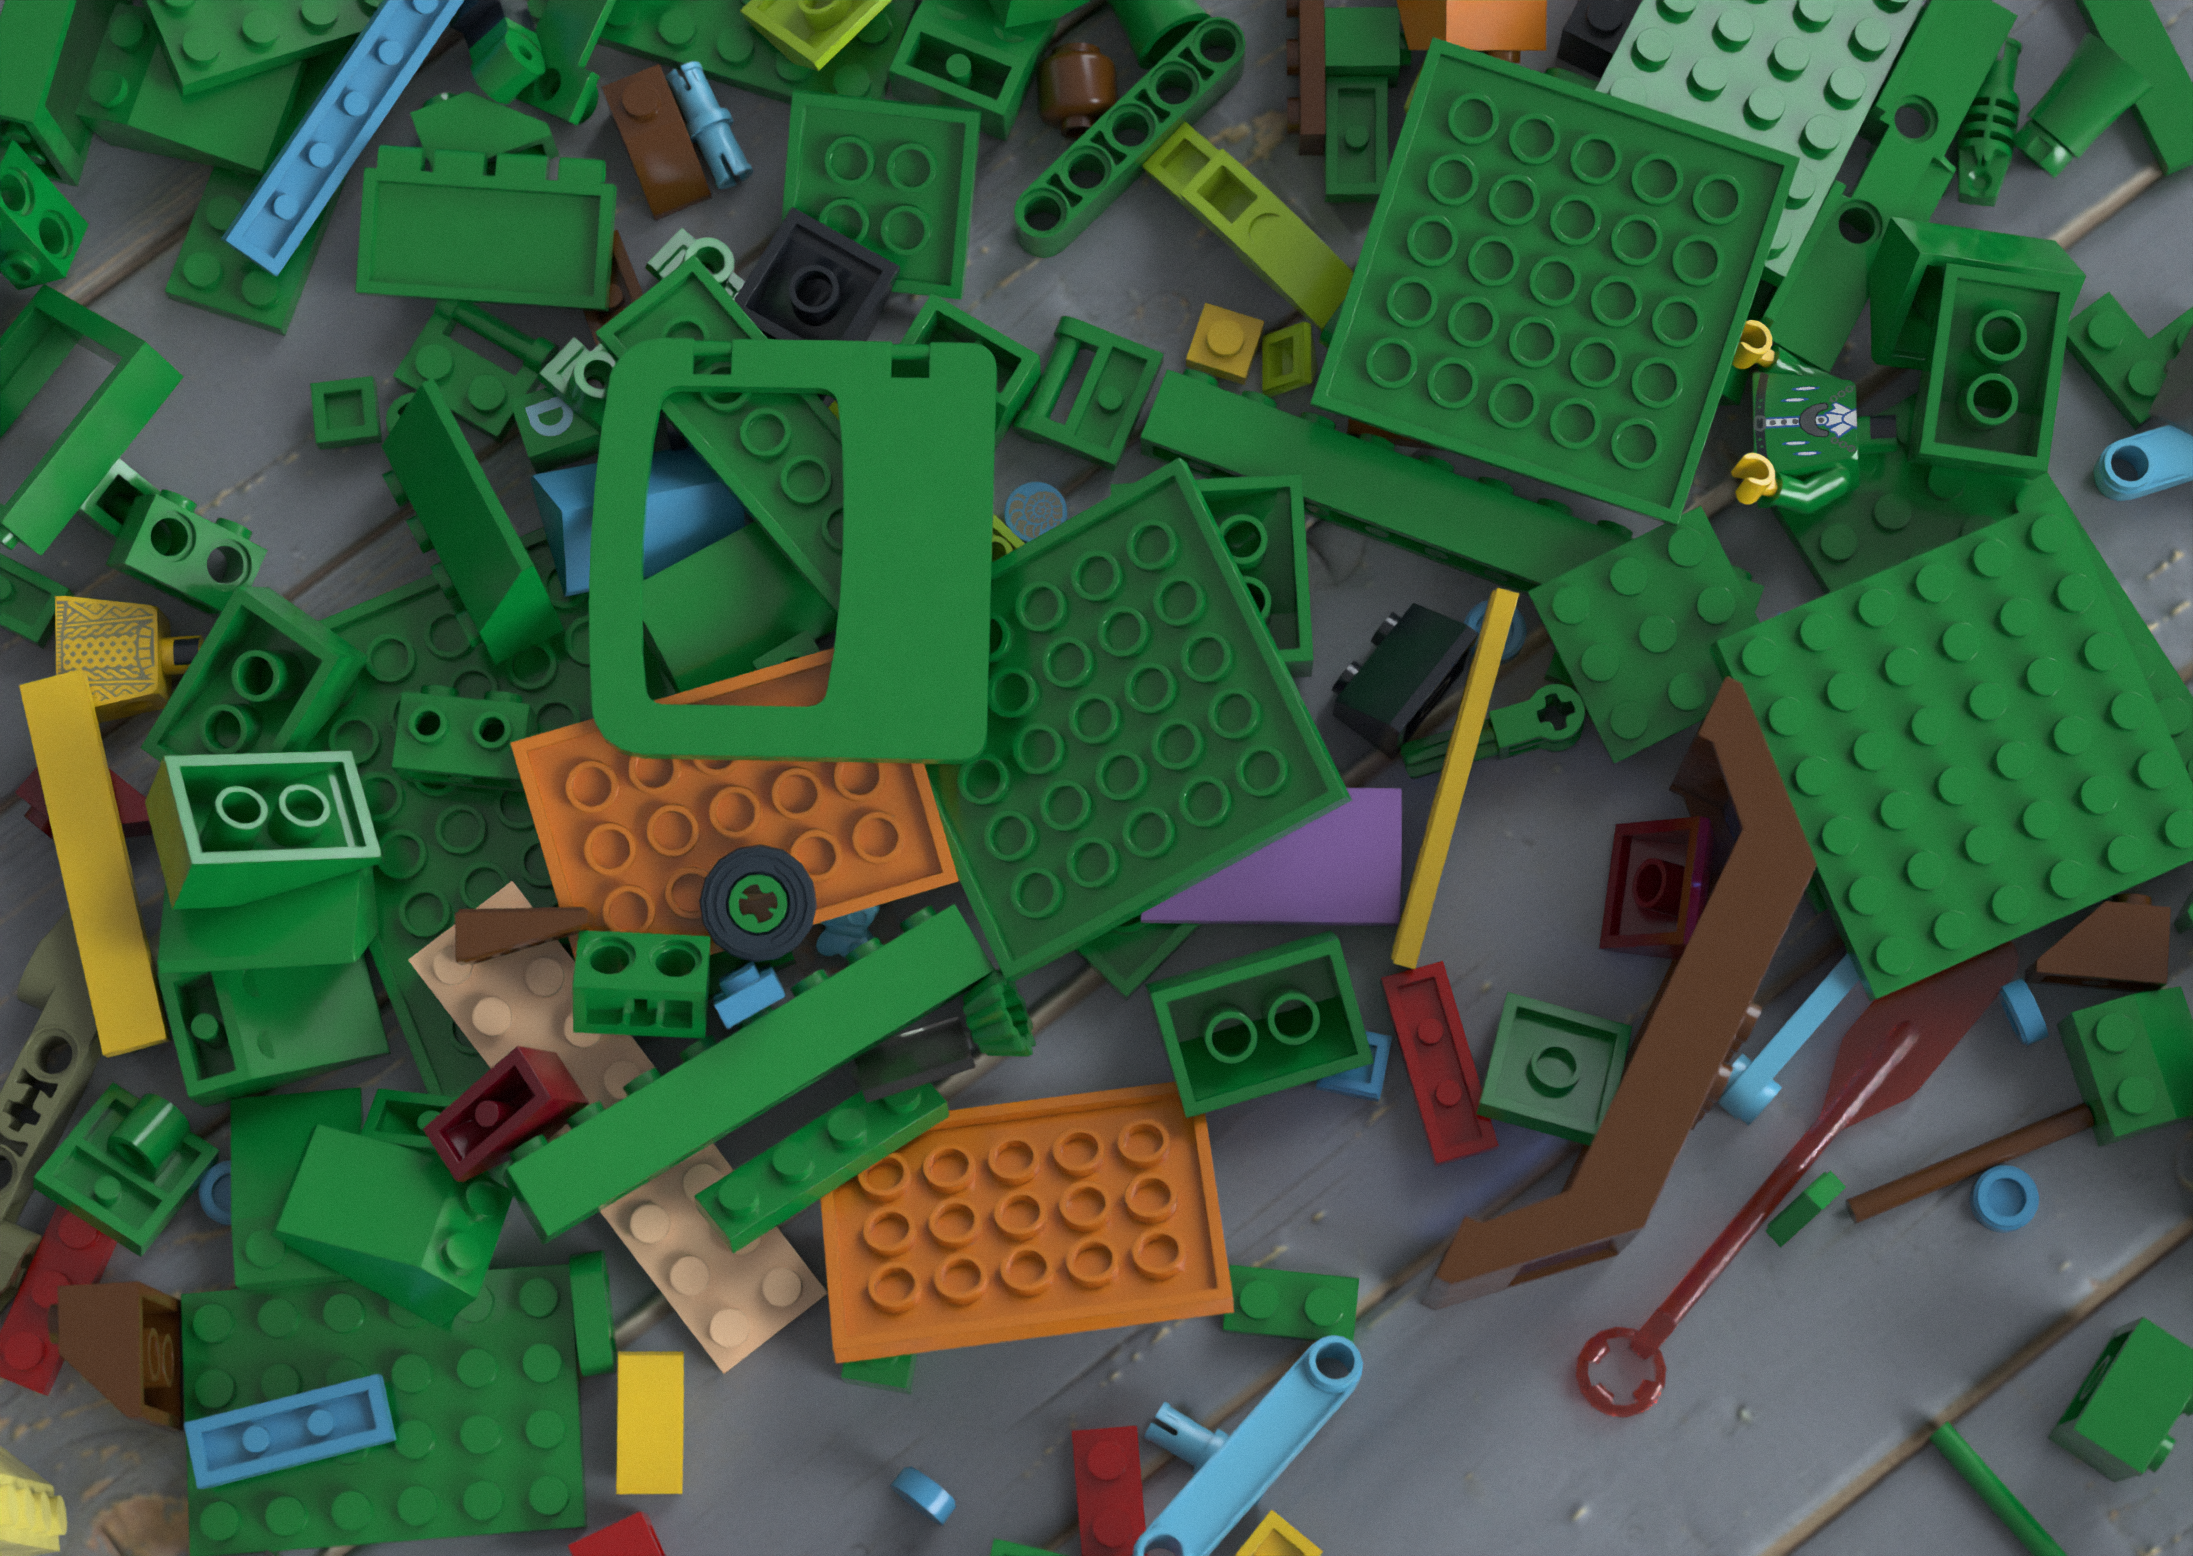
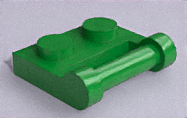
(470, 384)
(1107, 400)

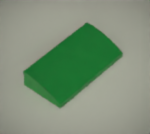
(728, 609)

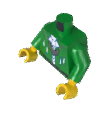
(1802, 430)

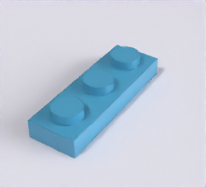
(289, 1431)

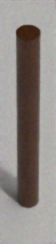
(1969, 1163)

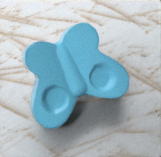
(846, 932)

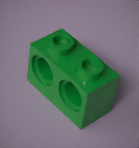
(36, 223)
(183, 568)
(641, 984)

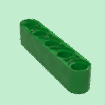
(1138, 110)

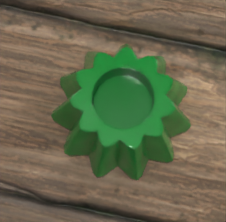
(998, 1017)

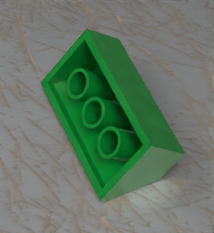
(467, 529)

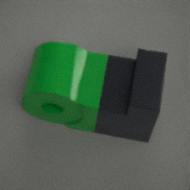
(501, 46)

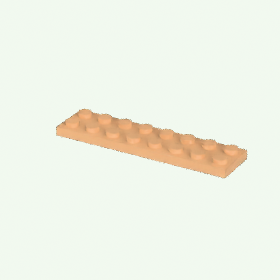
(528, 1002)

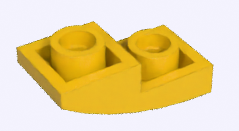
(649, 1422)

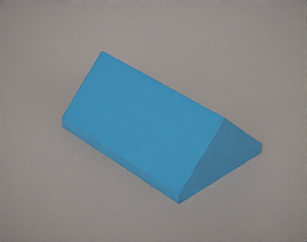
(683, 514)

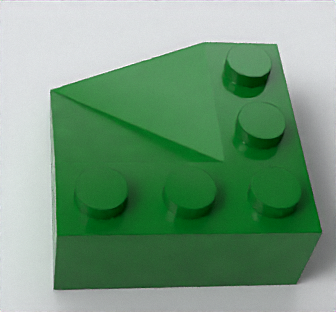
(1267, 538)

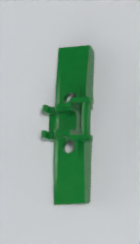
(1903, 177)

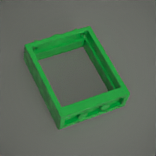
(43, 72)
(101, 429)

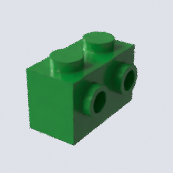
(461, 738)

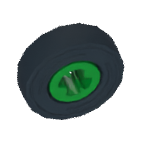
(773, 872)

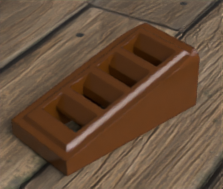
(502, 931)

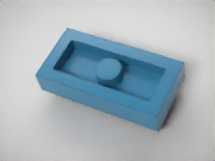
(746, 992)

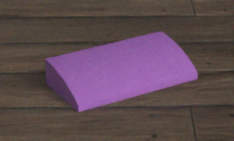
(1326, 873)

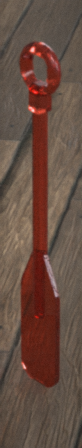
(1876, 1067)

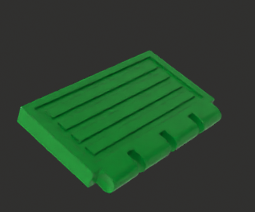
(484, 235)

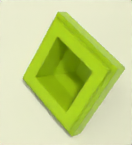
(1288, 359)

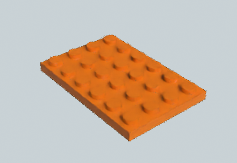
(645, 833)
(1028, 1226)

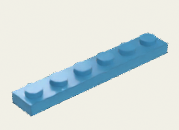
(336, 129)

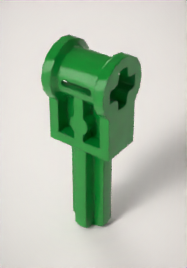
(1507, 732)

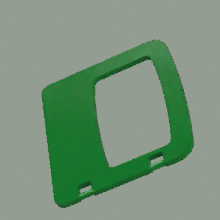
(913, 555)

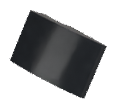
(816, 285)

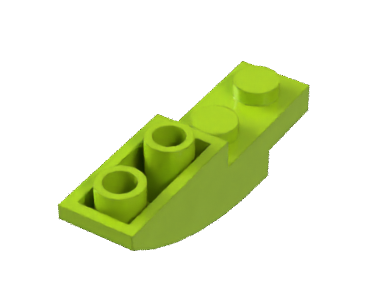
(1252, 223)

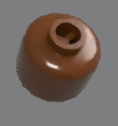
(1075, 88)

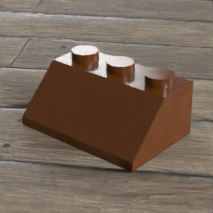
(125, 1346)

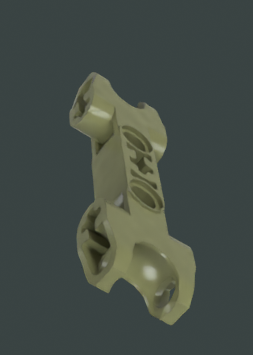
(58, 988)

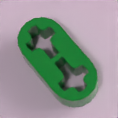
(593, 1313)

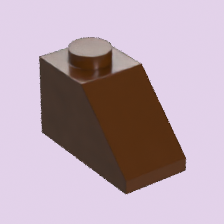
(656, 141)
(2112, 949)

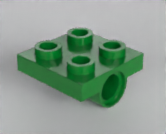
(127, 1167)

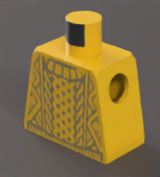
(122, 651)

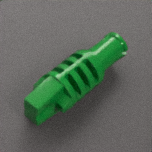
(1987, 132)

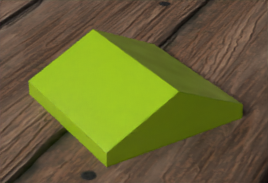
(810, 29)

